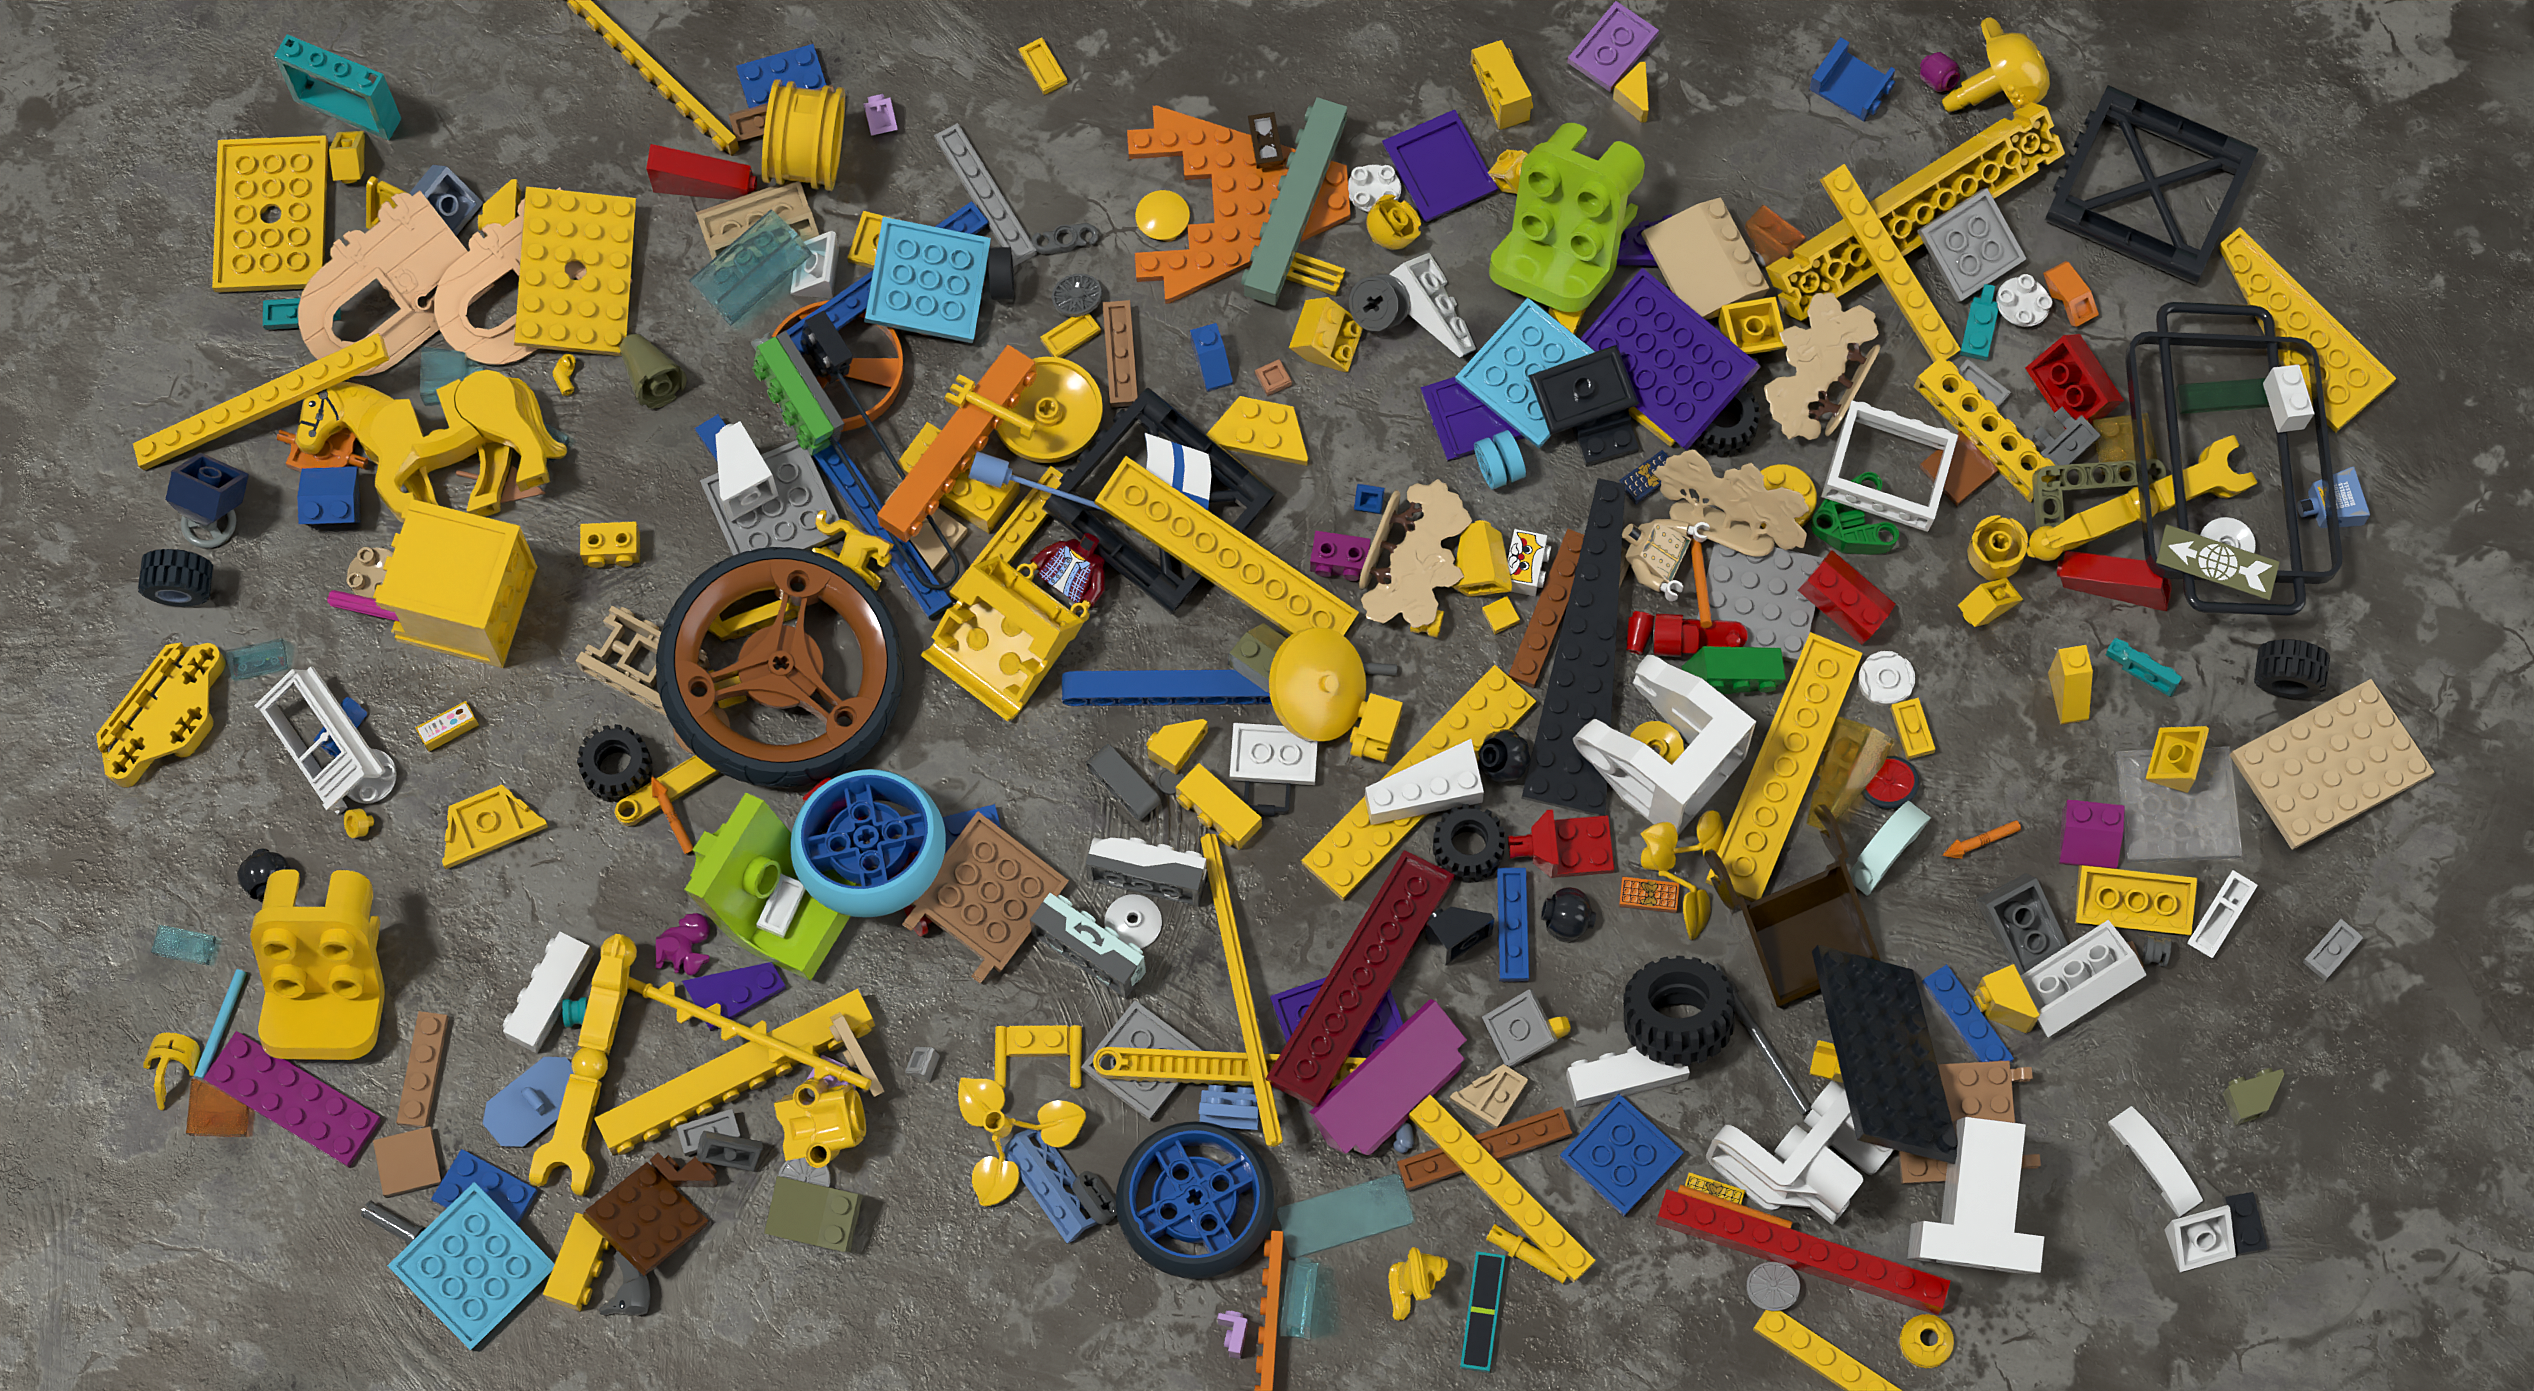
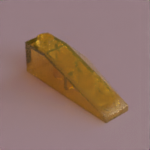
(1850, 762)

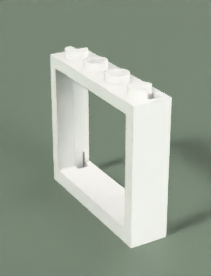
(1877, 501)

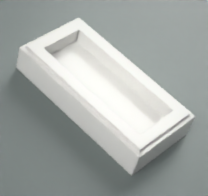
(781, 906)

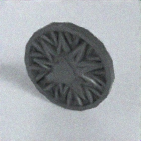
(1076, 295)

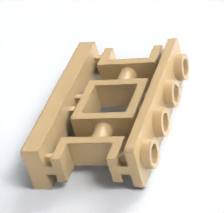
(627, 679)

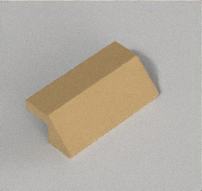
(729, 220)

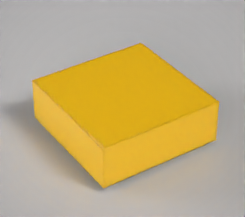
(1500, 615)

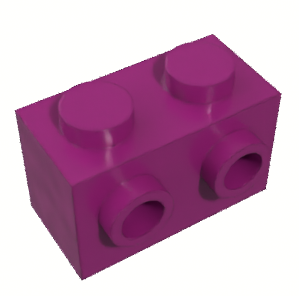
(1339, 555)

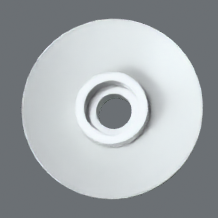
(2230, 532)
(1144, 930)

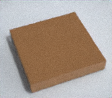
(407, 1162)

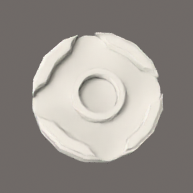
(1886, 678)

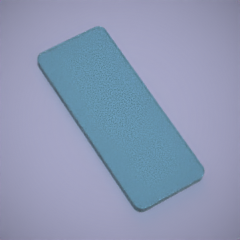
(1344, 1216)

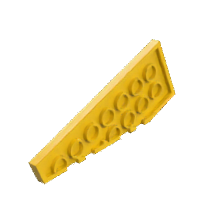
(2348, 370)

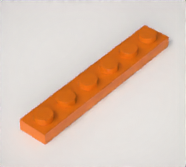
(1269, 1307)

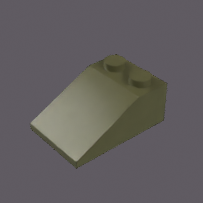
(813, 1214)

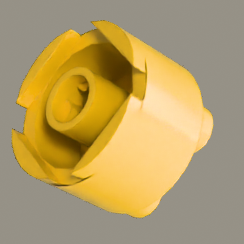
(1985, 545)

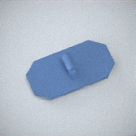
(528, 1103)

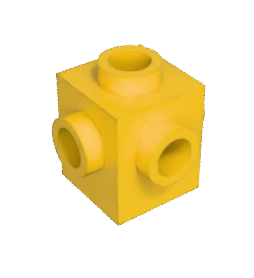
(1507, 170)

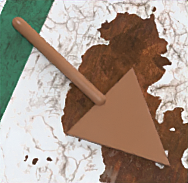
(511, 490)

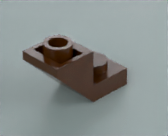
(691, 1175)

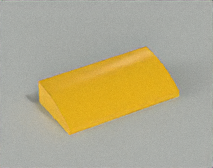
(2135, 899)

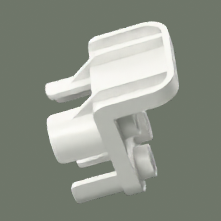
(1804, 1167)

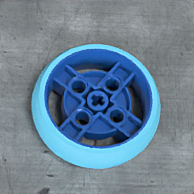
(857, 796)

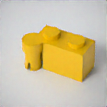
(1377, 727)

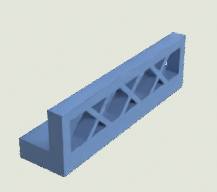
(1047, 1184)

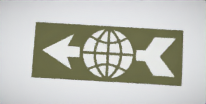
(2218, 562)

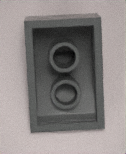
(2022, 922)

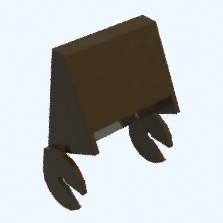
(1791, 922)

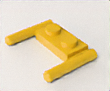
(1039, 1042)

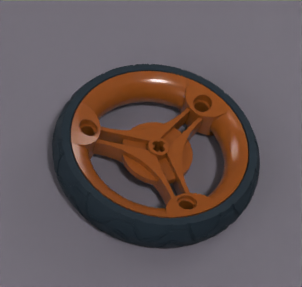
(780, 689)

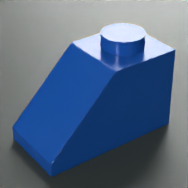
(1211, 356)

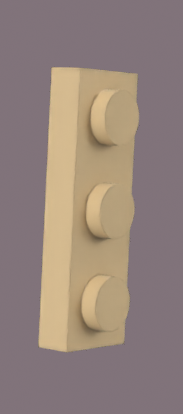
(854, 1054)

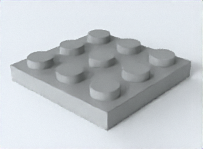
(1971, 244)
(1139, 1030)

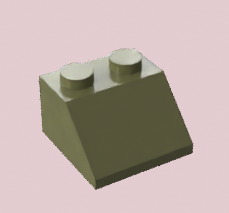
(1255, 654)

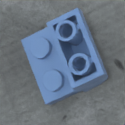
(1229, 1108)

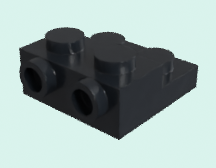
(1606, 438)

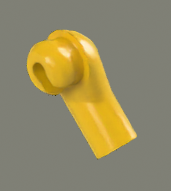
(563, 372)

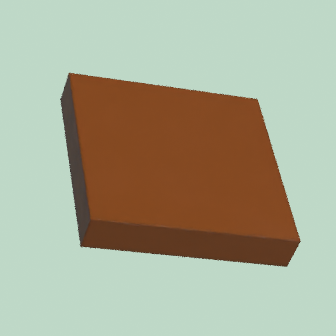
(1967, 469)

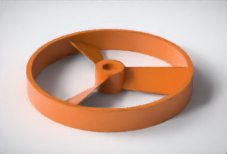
(873, 370)

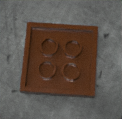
(645, 1218)

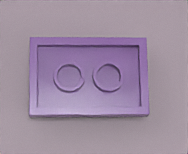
(1612, 46)

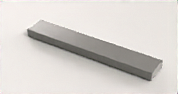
(984, 193)

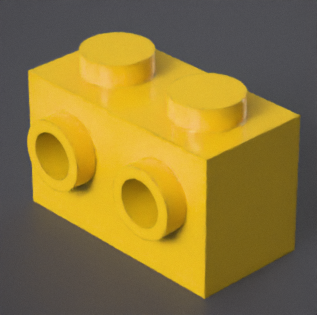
(610, 544)

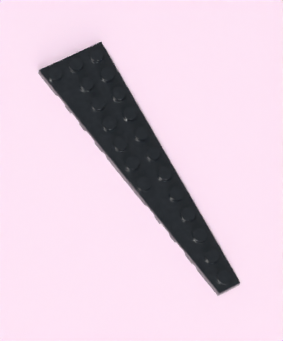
(1582, 666)

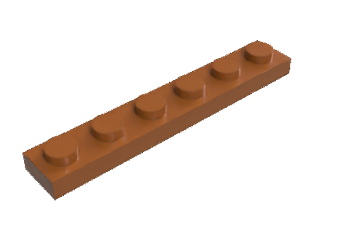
(1547, 612)
(1499, 1143)

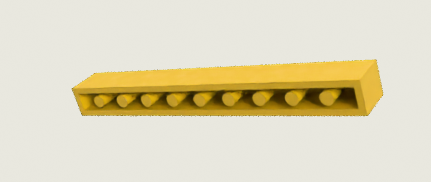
(727, 1076)

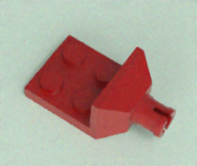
(1566, 846)

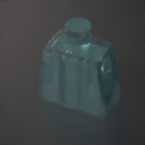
(441, 368)

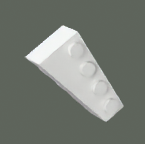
(1427, 787)

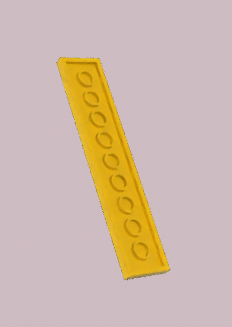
(1220, 552)
(1786, 764)
(1357, 846)

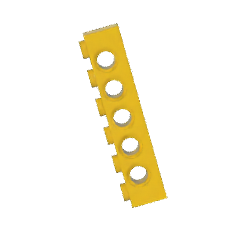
(1949, 405)

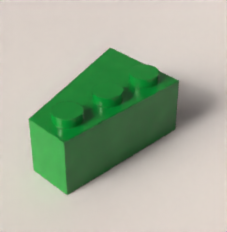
(1738, 668)

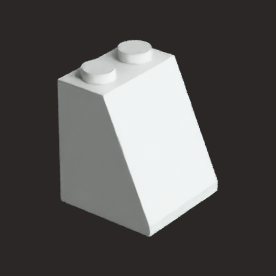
(743, 474)

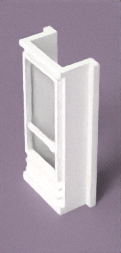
(356, 757)

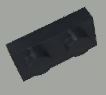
(2246, 1224)

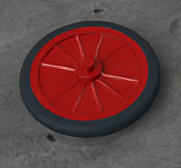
(1893, 784)

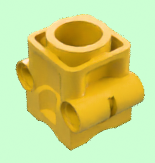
(829, 1120)

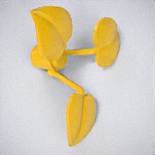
(1660, 856)
(982, 1106)

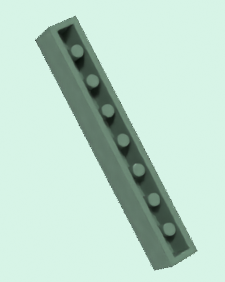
(1295, 201)

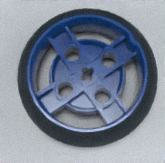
(1243, 1173)

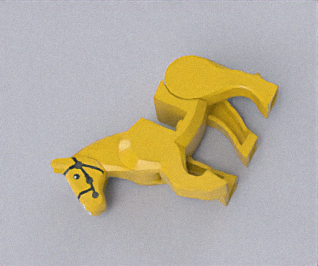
(481, 413)

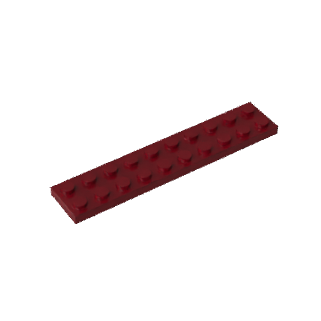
(1360, 979)

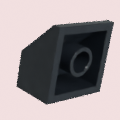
(1457, 931)

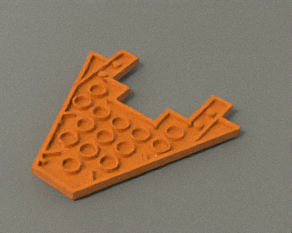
(1239, 200)

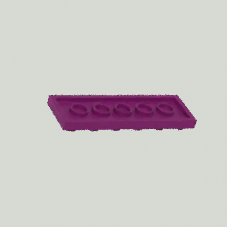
(292, 1099)

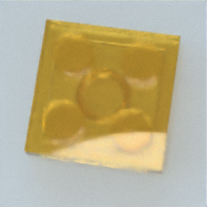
(2117, 440)

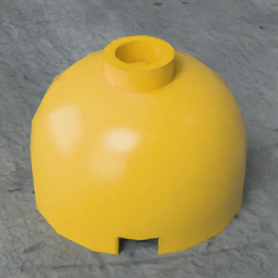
(1392, 223)

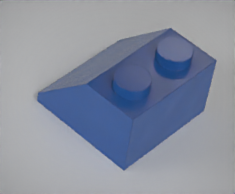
(329, 495)

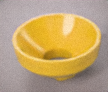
(1916, 1351)

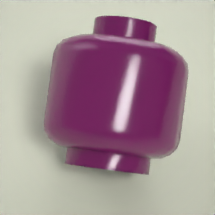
(1939, 72)

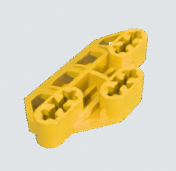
(164, 719)

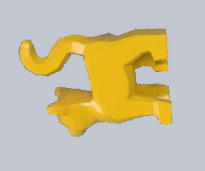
(856, 548)

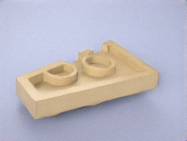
(928, 543)

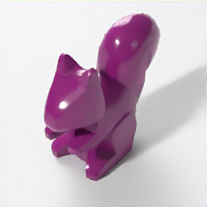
(676, 944)

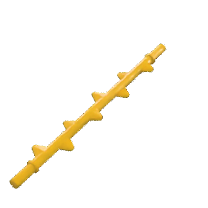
(756, 1033)

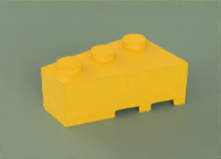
(1502, 84)

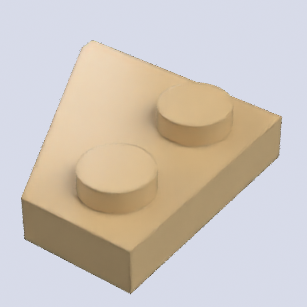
(1491, 1095)

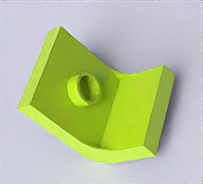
(739, 872)

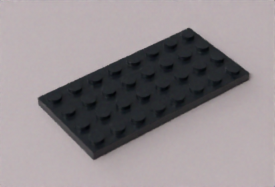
(1885, 1054)

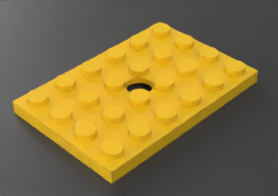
(248, 181)
(565, 312)

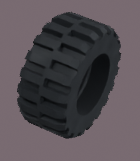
(1679, 1038)

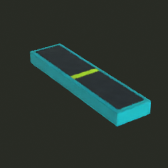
(1482, 1312)

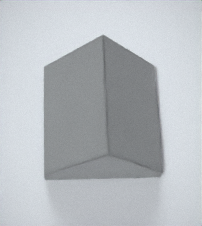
(922, 1063)

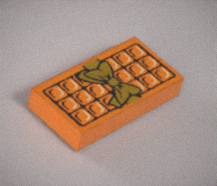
(1649, 894)

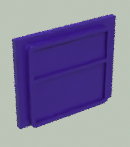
(1439, 165)
(1461, 418)

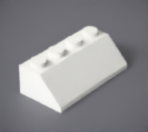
(2081, 977)

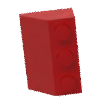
(2074, 380)
(1847, 597)

